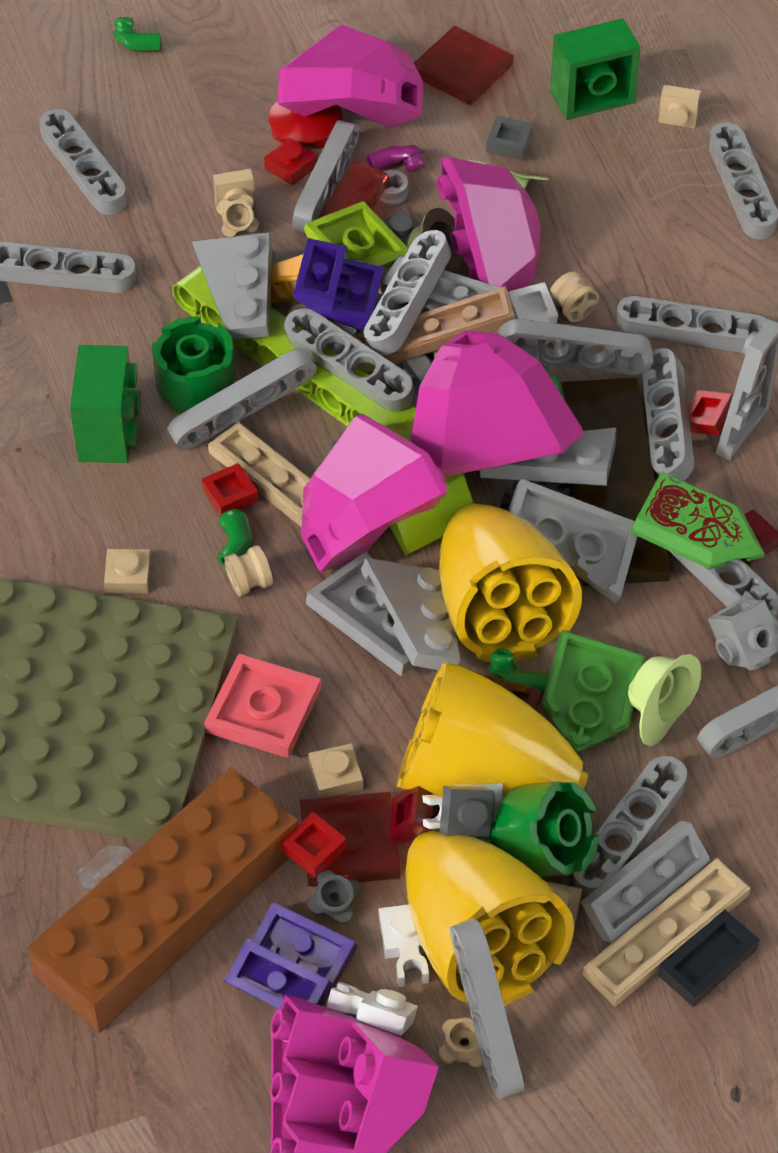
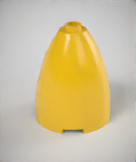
(500, 563)
(483, 736)
(517, 910)

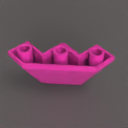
(355, 74)
(493, 222)
(489, 407)
(363, 489)
(342, 1082)

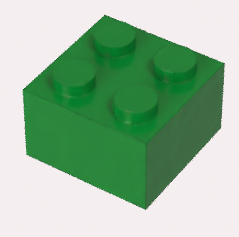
(594, 68)
(104, 403)

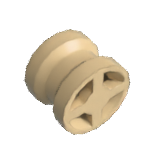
(573, 296)
(248, 570)

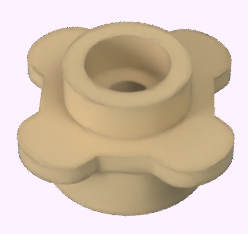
(244, 207)
(452, 1051)

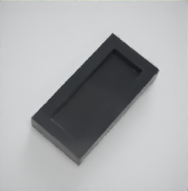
(708, 957)

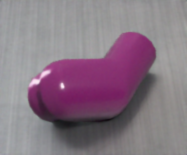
(395, 155)

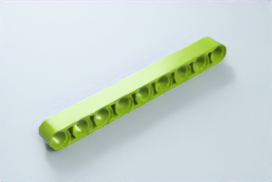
(323, 388)

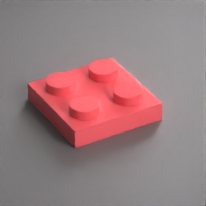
(263, 705)

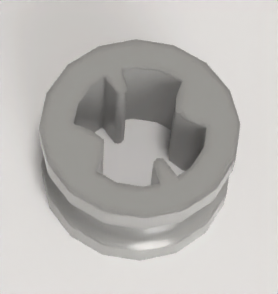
(396, 191)

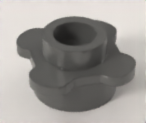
(331, 883)

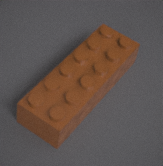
(162, 899)

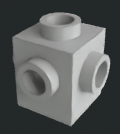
(745, 634)

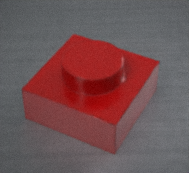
(290, 161)
(709, 412)
(230, 489)
(313, 844)

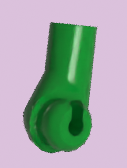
(132, 39)
(239, 534)
(503, 668)

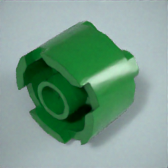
(192, 362)
(547, 827)

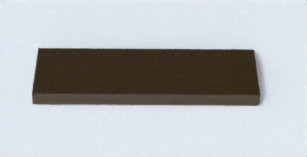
(631, 475)

